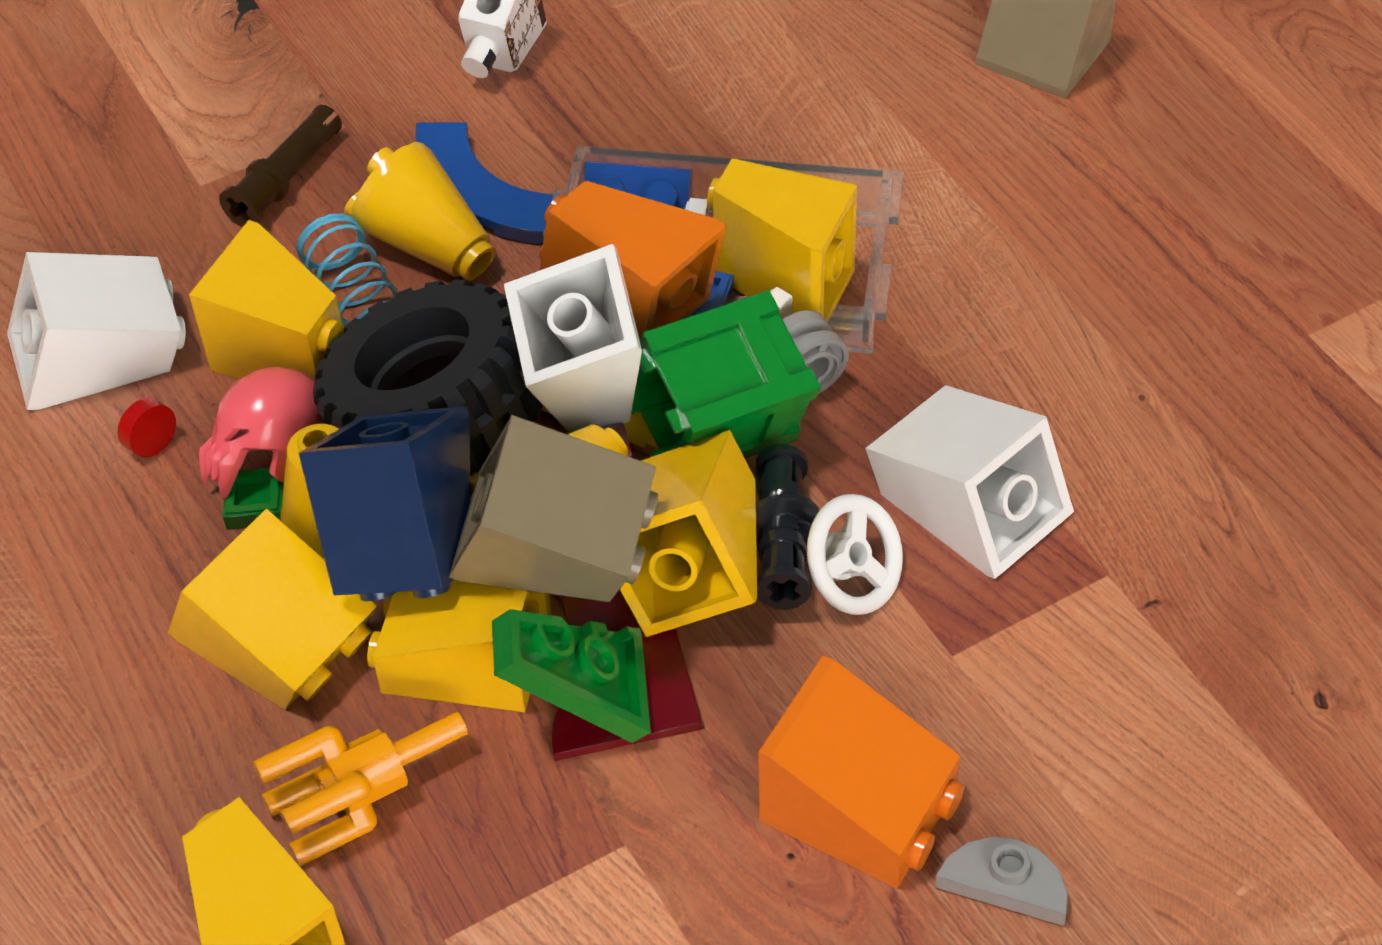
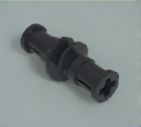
(783, 527)

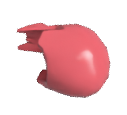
(257, 414)

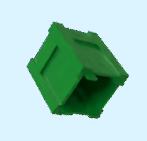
(723, 374)

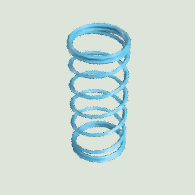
(355, 249)

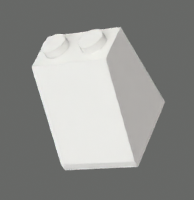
(90, 325)
(578, 339)
(974, 476)

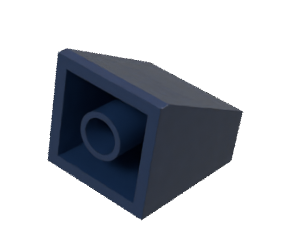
(391, 501)

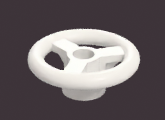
(849, 554)

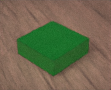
(250, 496)

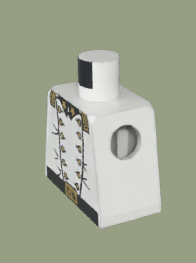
(499, 33)

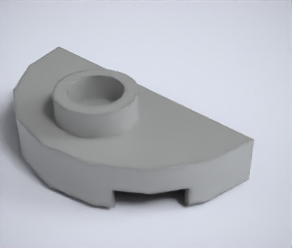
(1006, 876)

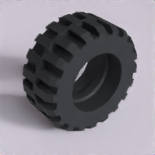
(430, 353)

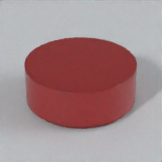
(146, 427)

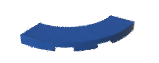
(496, 204)

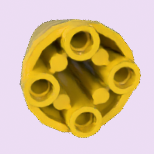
(421, 212)

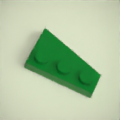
(576, 668)

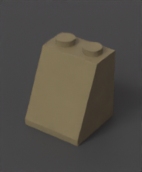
(1045, 40)
(555, 516)

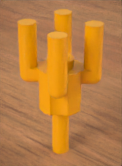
(348, 779)

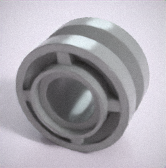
(818, 345)

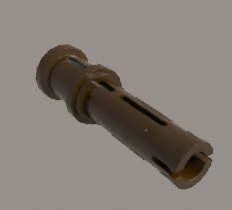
(269, 178)

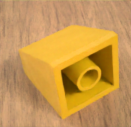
(786, 233)
(263, 308)
(699, 539)
(270, 614)
(445, 645)
(251, 887)

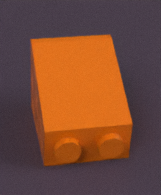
(662, 249)
(856, 776)

